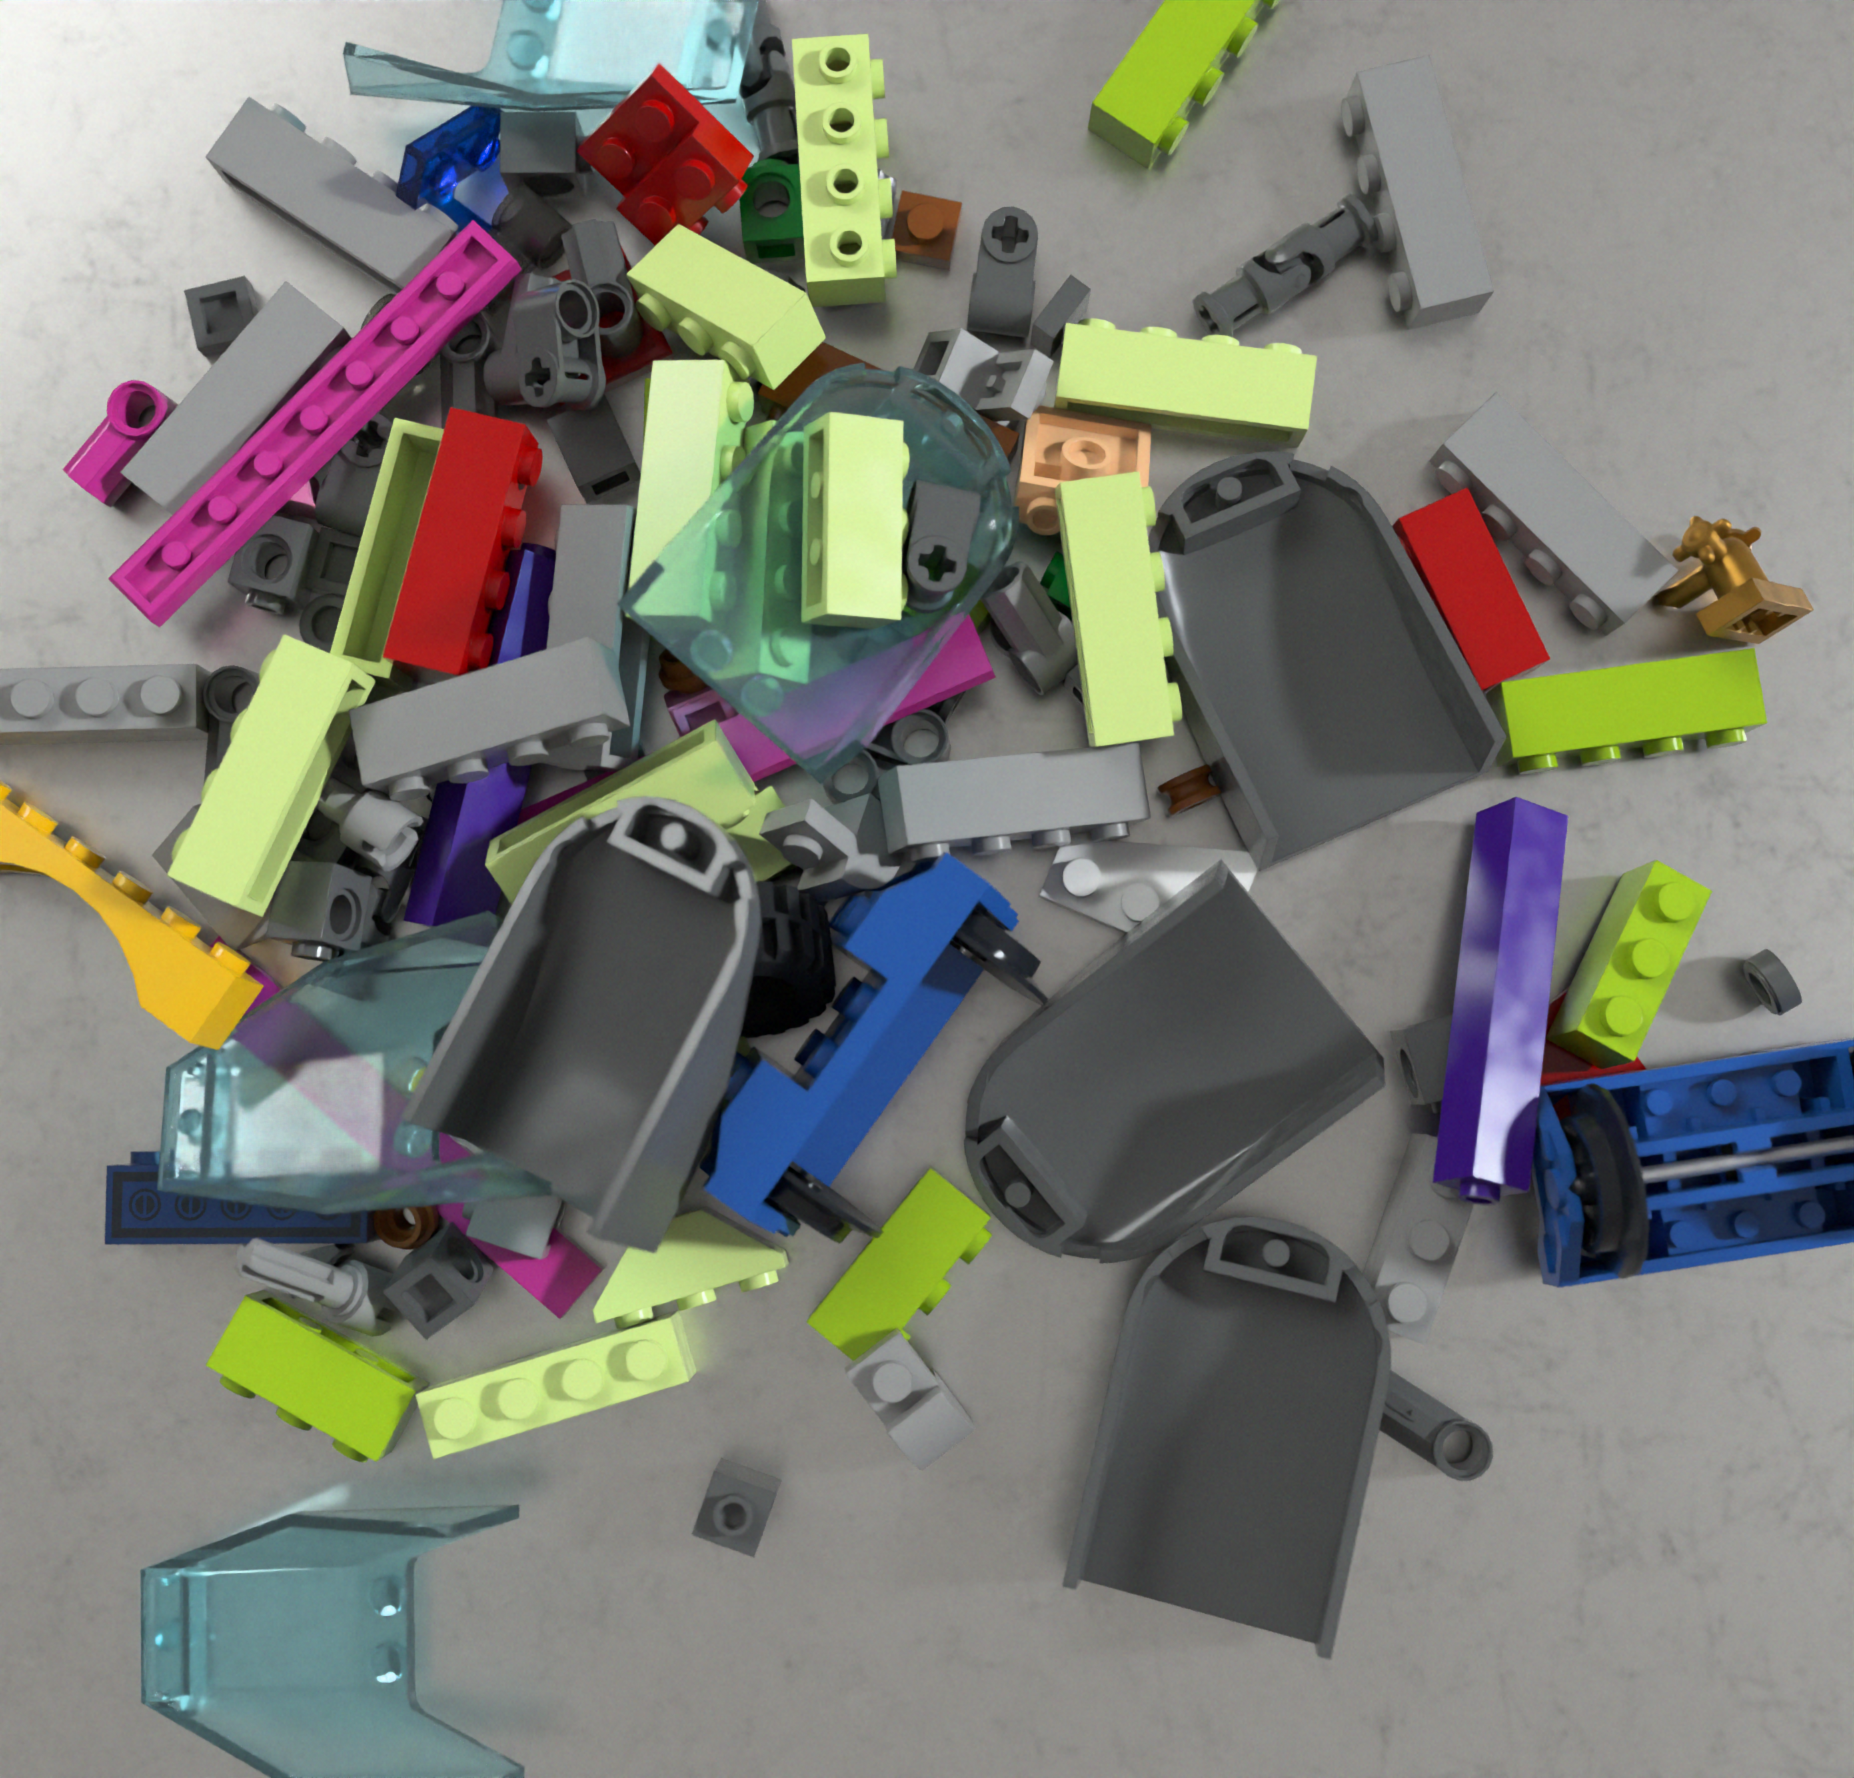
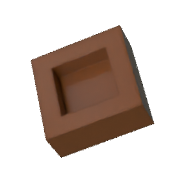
(926, 229)

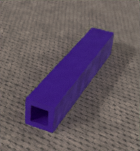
(465, 816)
(1501, 1002)

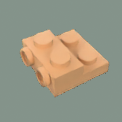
(1071, 447)

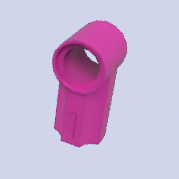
(117, 440)

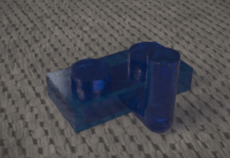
(448, 156)

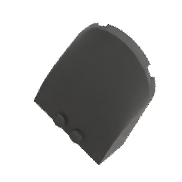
(1310, 654)
(606, 1016)
(1163, 1080)
(1239, 1430)

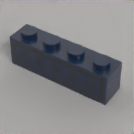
(147, 1216)

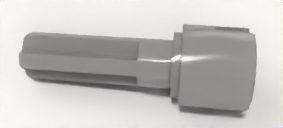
(371, 823)
(347, 1293)

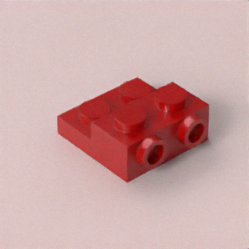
(667, 157)

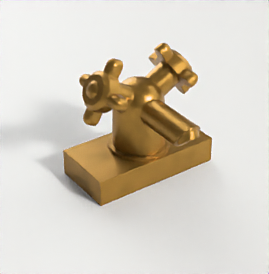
(1747, 602)

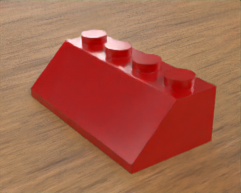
(463, 547)

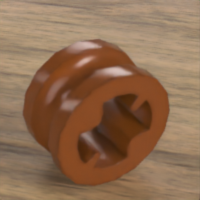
(1189, 790)

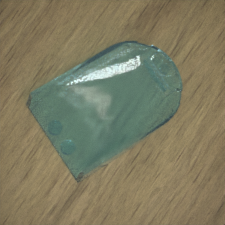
(732, 577)

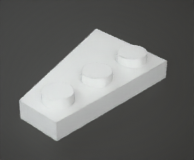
(1130, 880)

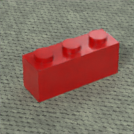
(1472, 589)

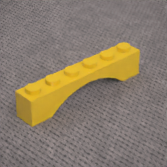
(175, 974)

